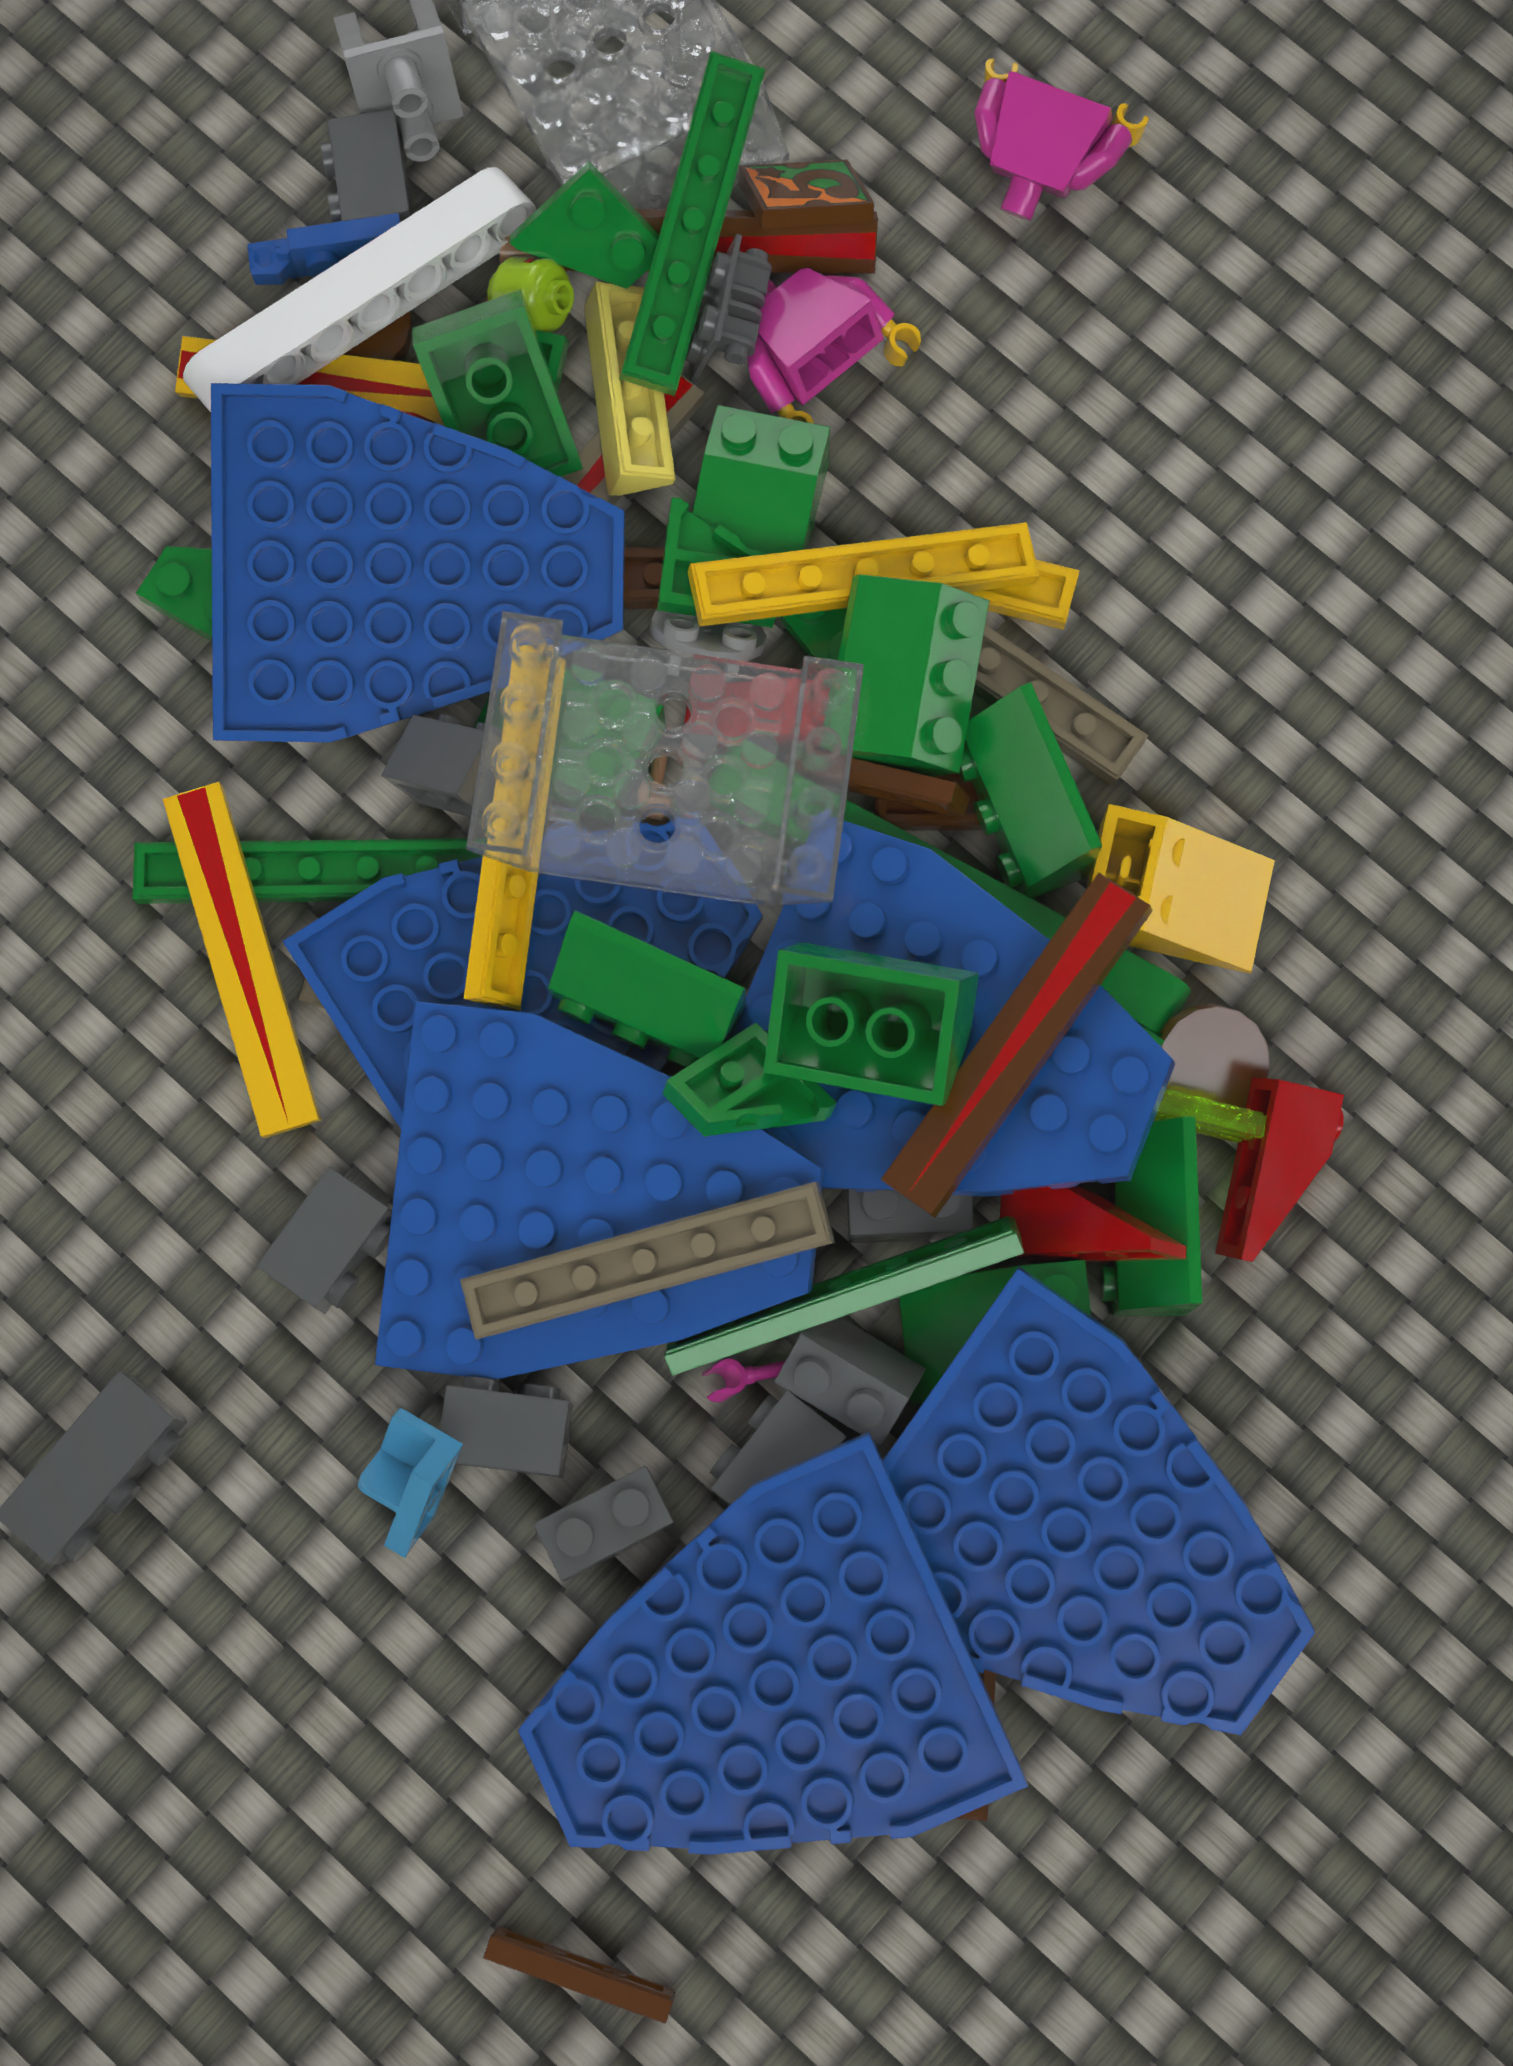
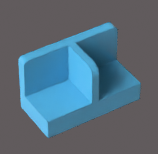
(410, 1476)

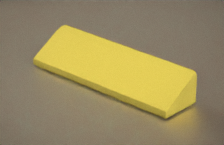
(629, 415)

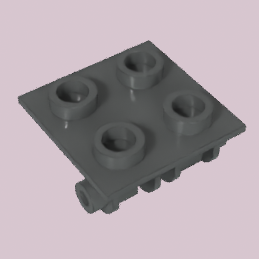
(730, 307)

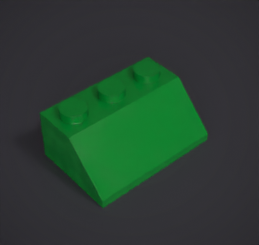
(918, 670)
(1028, 796)
(643, 992)
(869, 1022)
(1167, 1198)

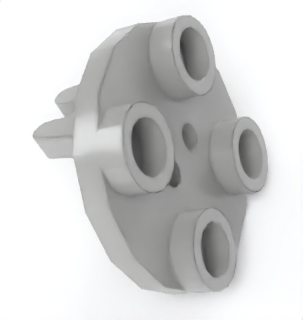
(725, 640)

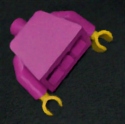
(1047, 138)
(815, 332)

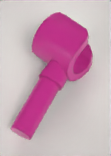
(738, 1376)

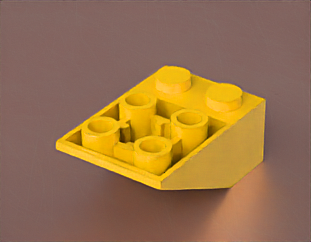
(1201, 888)

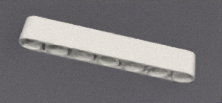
(366, 288)

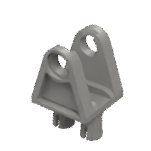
(404, 75)

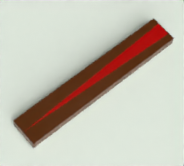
(818, 248)
(1017, 1044)

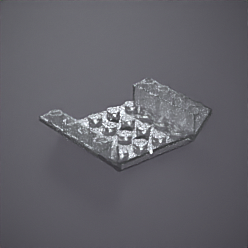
(617, 108)
(573, 750)

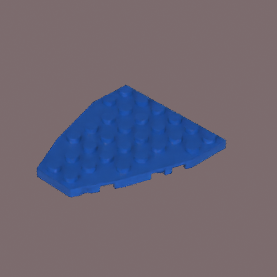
(377, 559)
(413, 943)
(1084, 1107)
(544, 1145)
(1091, 1525)
(777, 1684)

